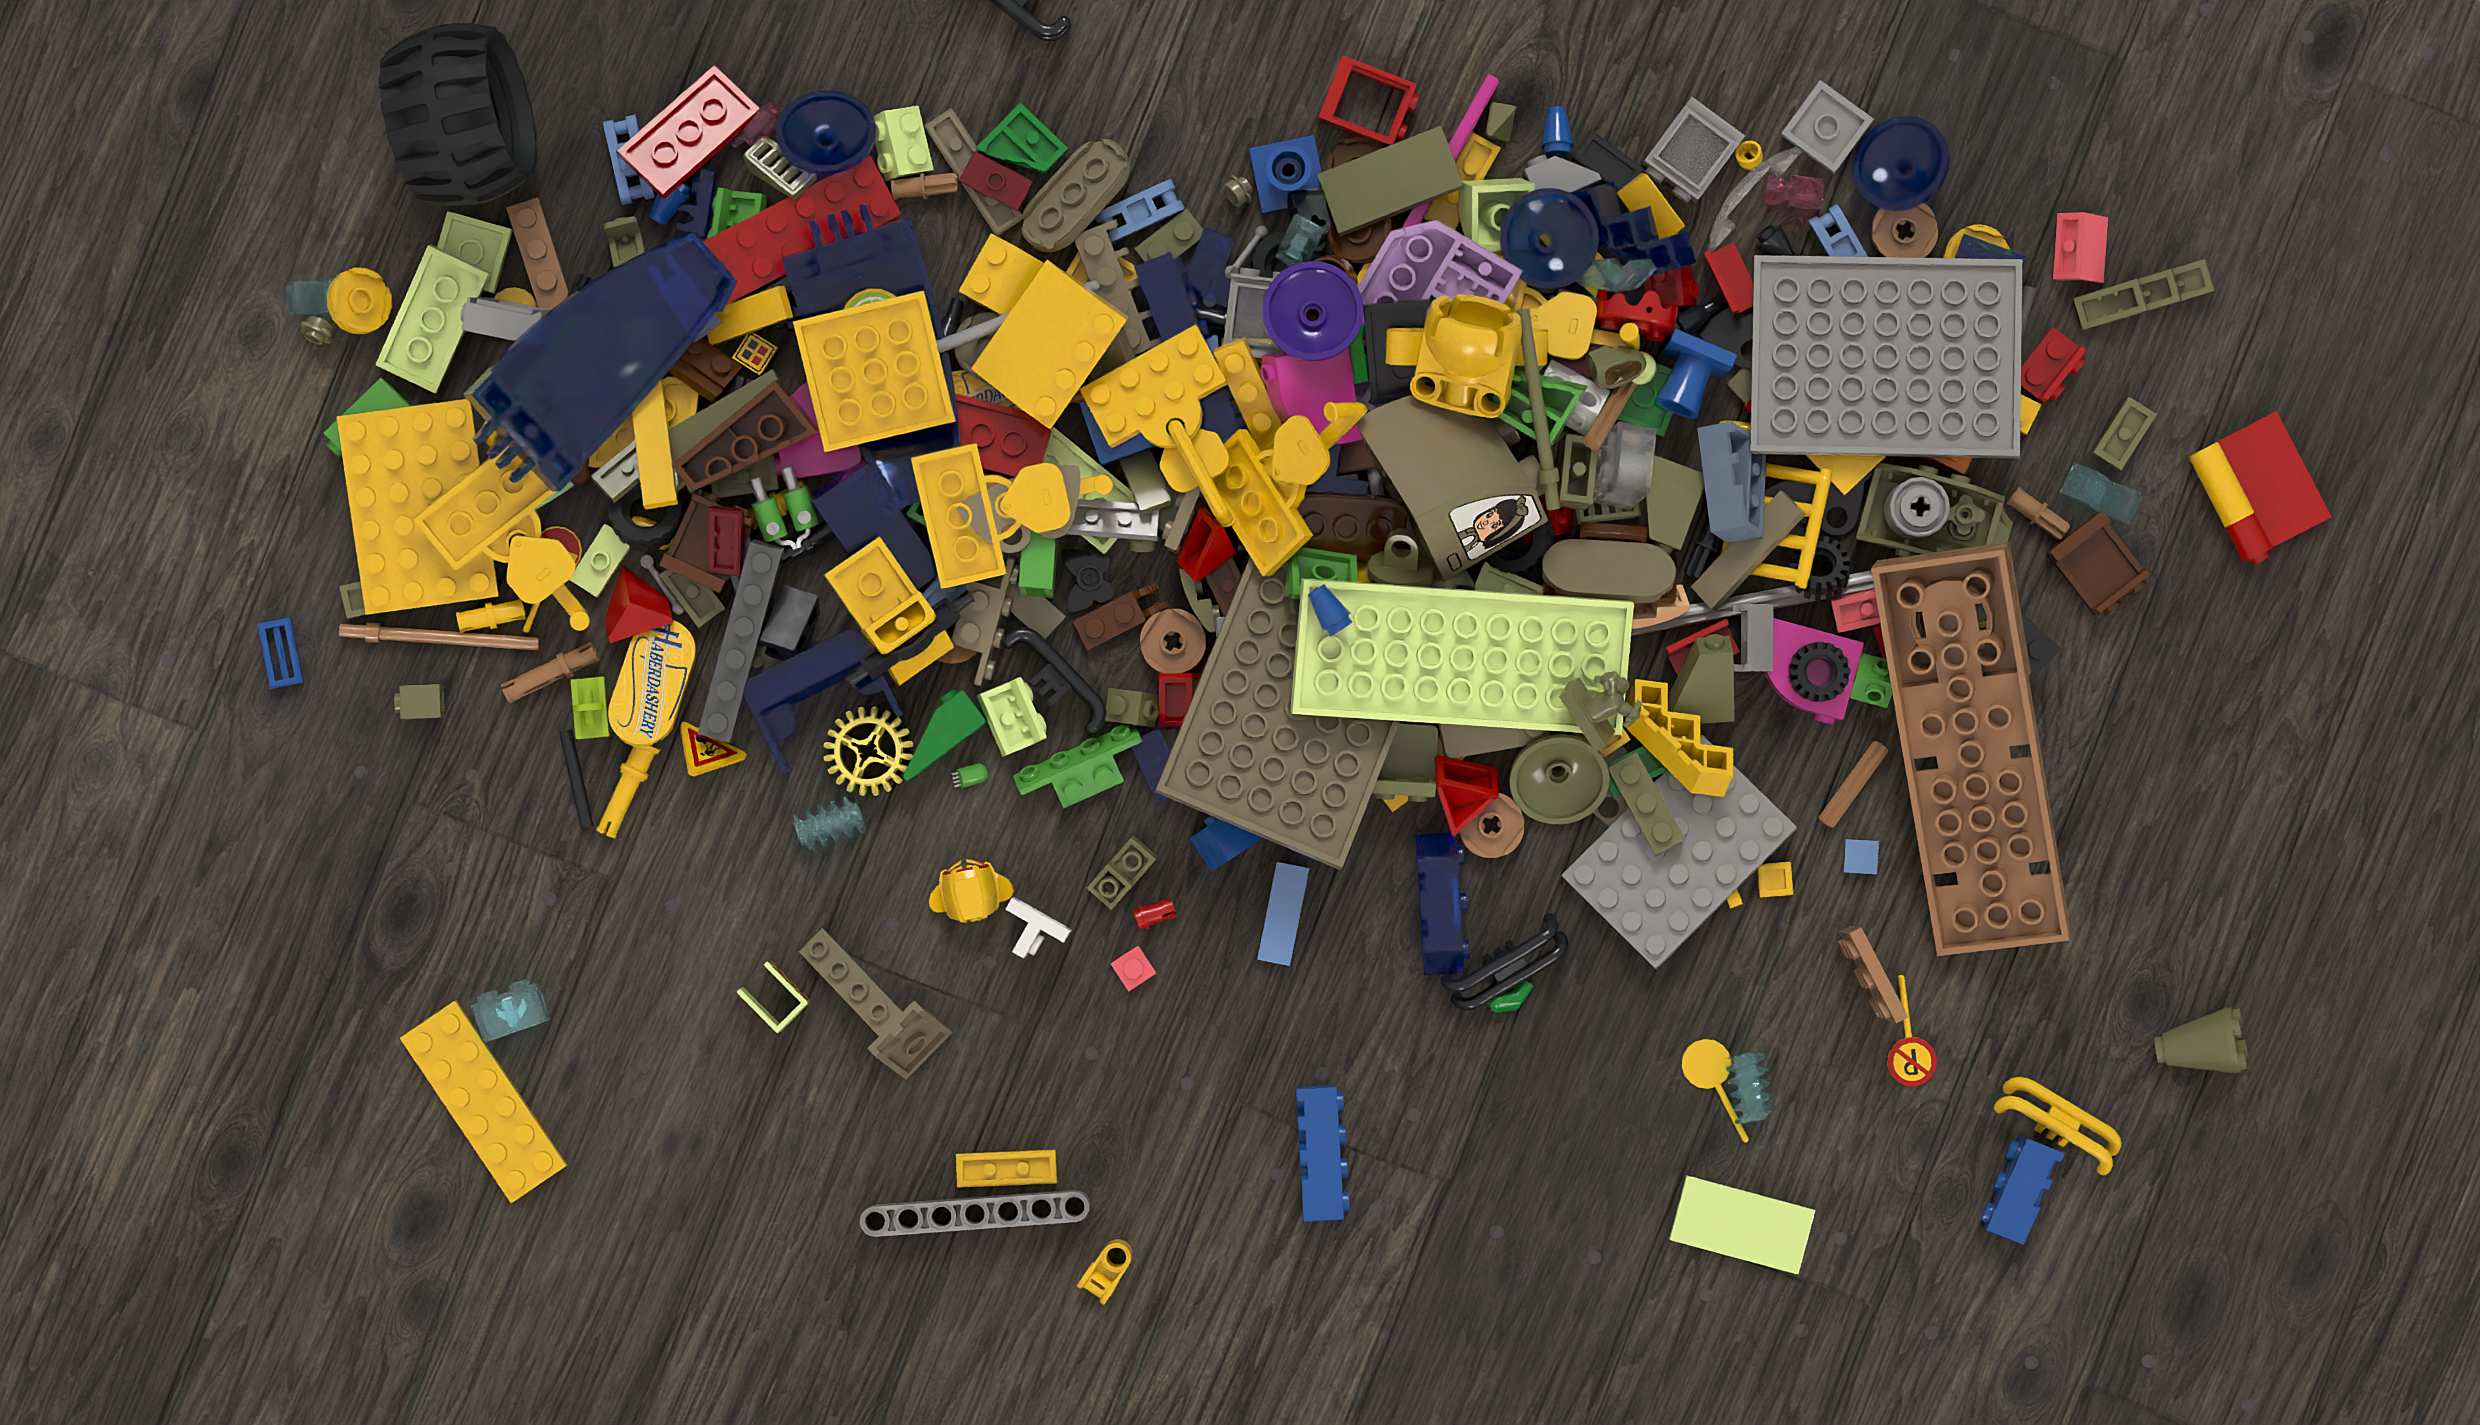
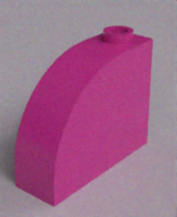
(1306, 387)
(808, 456)
(1786, 642)

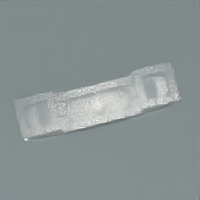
(1775, 166)

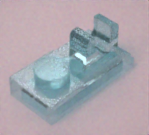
(1299, 241)

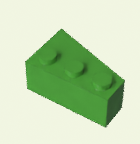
(1559, 401)

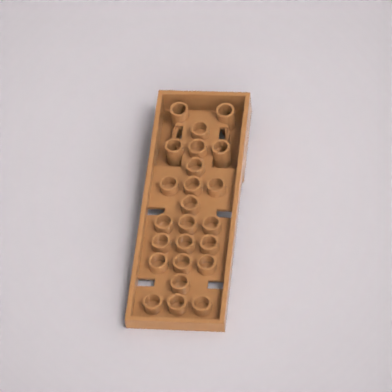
(1967, 702)

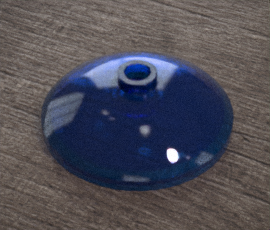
(825, 120)
(1890, 152)
(1570, 231)

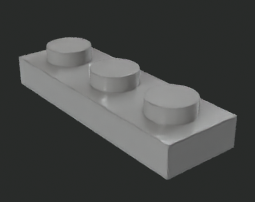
(1114, 520)

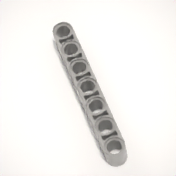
(960, 1221)

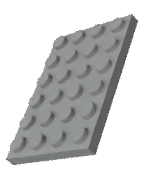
(1670, 895)

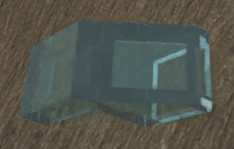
(1611, 276)
(308, 297)
(2101, 493)

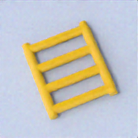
(1813, 511)

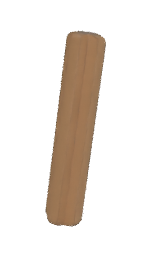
(1608, 415)
(1853, 784)

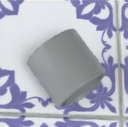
(1904, 520)

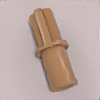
(924, 186)
(2038, 514)

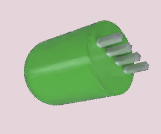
(970, 775)

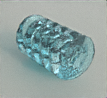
(829, 824)
(1750, 1087)

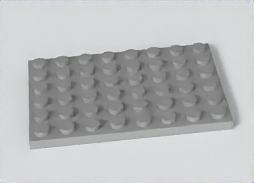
(1886, 356)

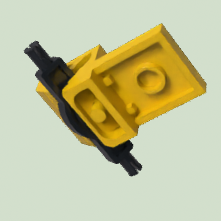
(892, 615)

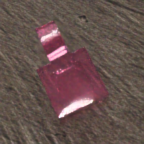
(762, 123)
(1800, 191)

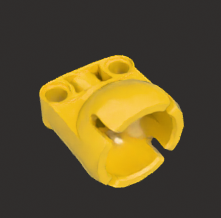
(1467, 354)

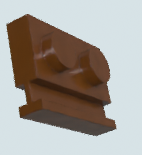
(705, 369)

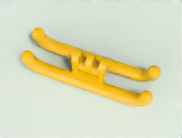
(2061, 1120)

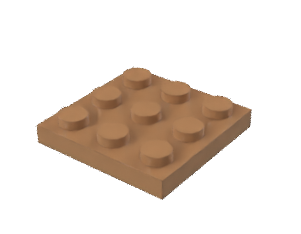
(1871, 974)

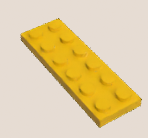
(483, 1101)

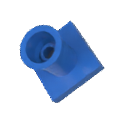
(1268, 165)
(1690, 374)

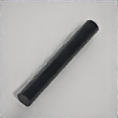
(576, 779)

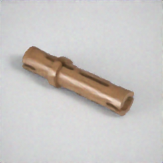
(560, 667)

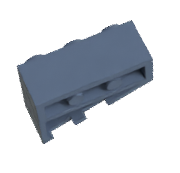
(1732, 482)

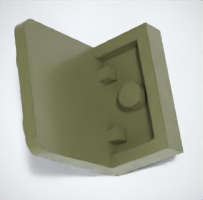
(1409, 764)

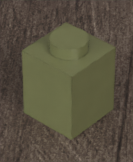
(420, 702)

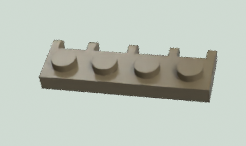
(1103, 266)

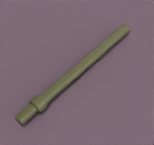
(1548, 473)

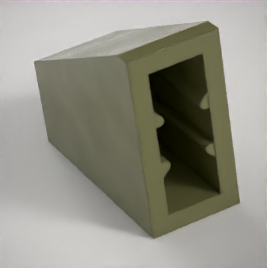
(1671, 503)
(1706, 681)

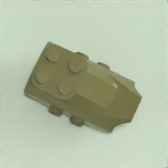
(1874, 528)

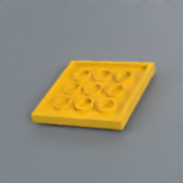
(874, 371)

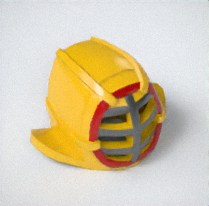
(970, 891)

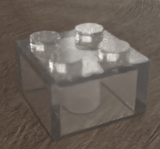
(1625, 465)

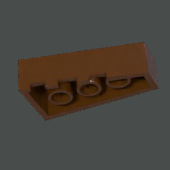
(753, 433)

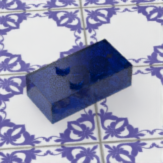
(862, 510)

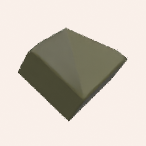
(1500, 122)

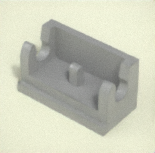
(1756, 637)

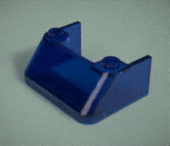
(802, 676)

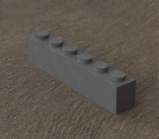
(741, 640)

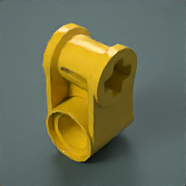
(1105, 1271)

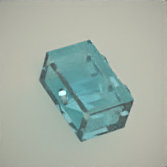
(510, 1011)

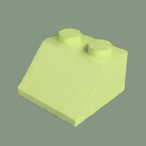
(1484, 206)

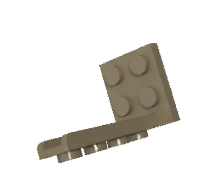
(904, 1036)

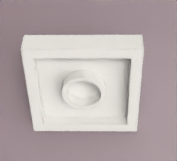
(1037, 921)

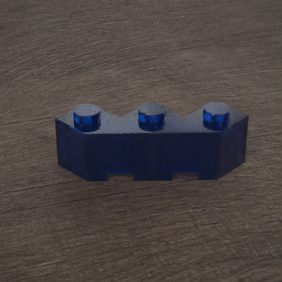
(1634, 232)
(1441, 903)

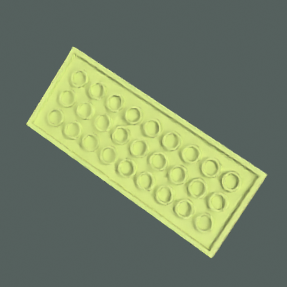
(1456, 655)

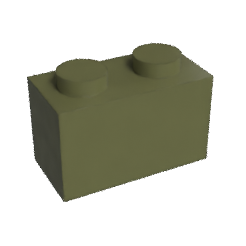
(1576, 472)

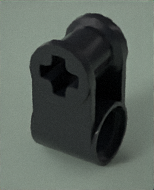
(1312, 206)

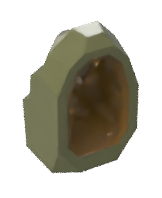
(1615, 365)

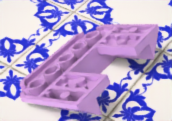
(1430, 262)

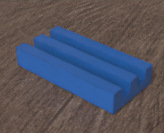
(293, 648)

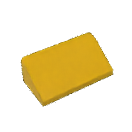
(1643, 193)

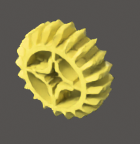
(843, 738)

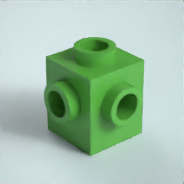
(1872, 681)

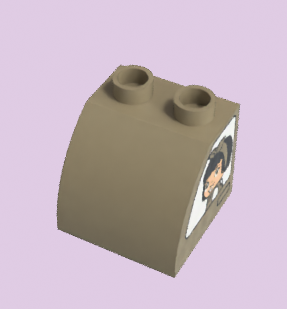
(1454, 479)

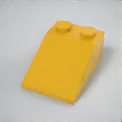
(999, 276)

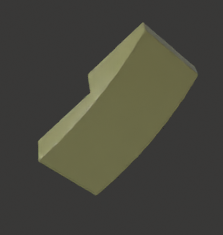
(1145, 482)
(1203, 608)
(1122, 872)

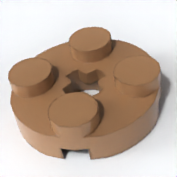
(1923, 226)
(1191, 636)
(1500, 843)

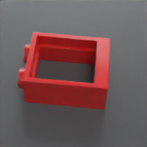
(1338, 86)

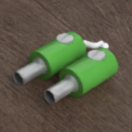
(769, 515)

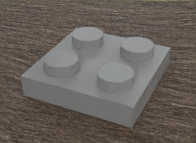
(1826, 126)

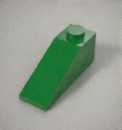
(948, 728)

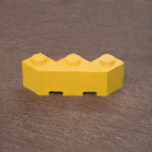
(1676, 741)

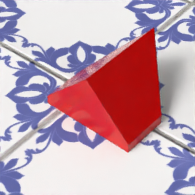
(1205, 546)
(635, 607)
(1175, 696)
(1464, 790)

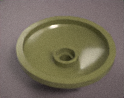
(1561, 794)

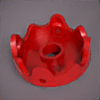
(1653, 325)

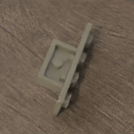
(981, 620)

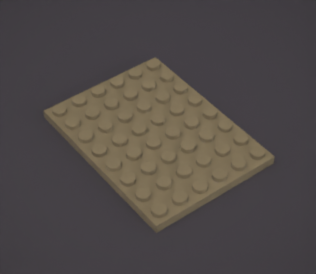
(1253, 759)

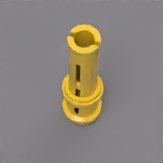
(633, 772)

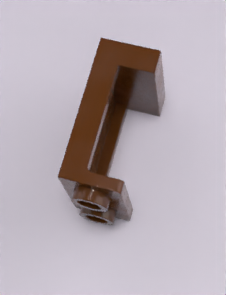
(690, 545)
(2098, 565)

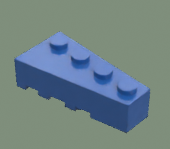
(1320, 1152)

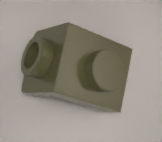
(624, 239)
(1132, 707)

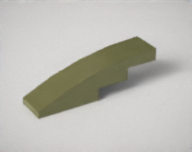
(2144, 294)

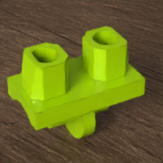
(590, 708)

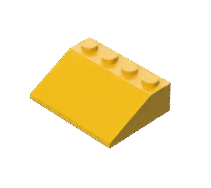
(1049, 344)

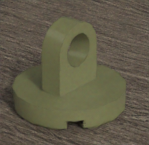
(1401, 565)

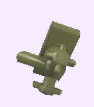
(1592, 712)

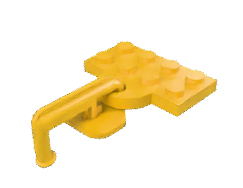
(1569, 321)
(1153, 397)
(1272, 483)
(1033, 499)
(484, 514)

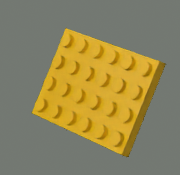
(393, 471)

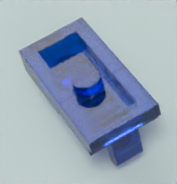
(704, 190)

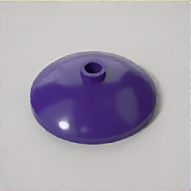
(1318, 289)

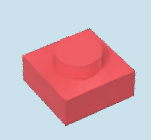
(1133, 968)

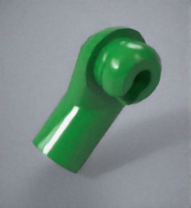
(1511, 1000)

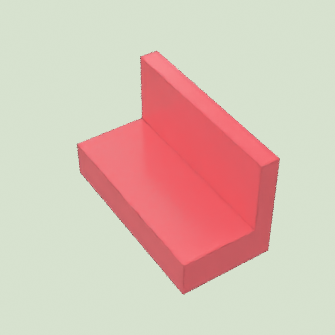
(2080, 247)

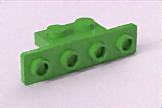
(1082, 769)

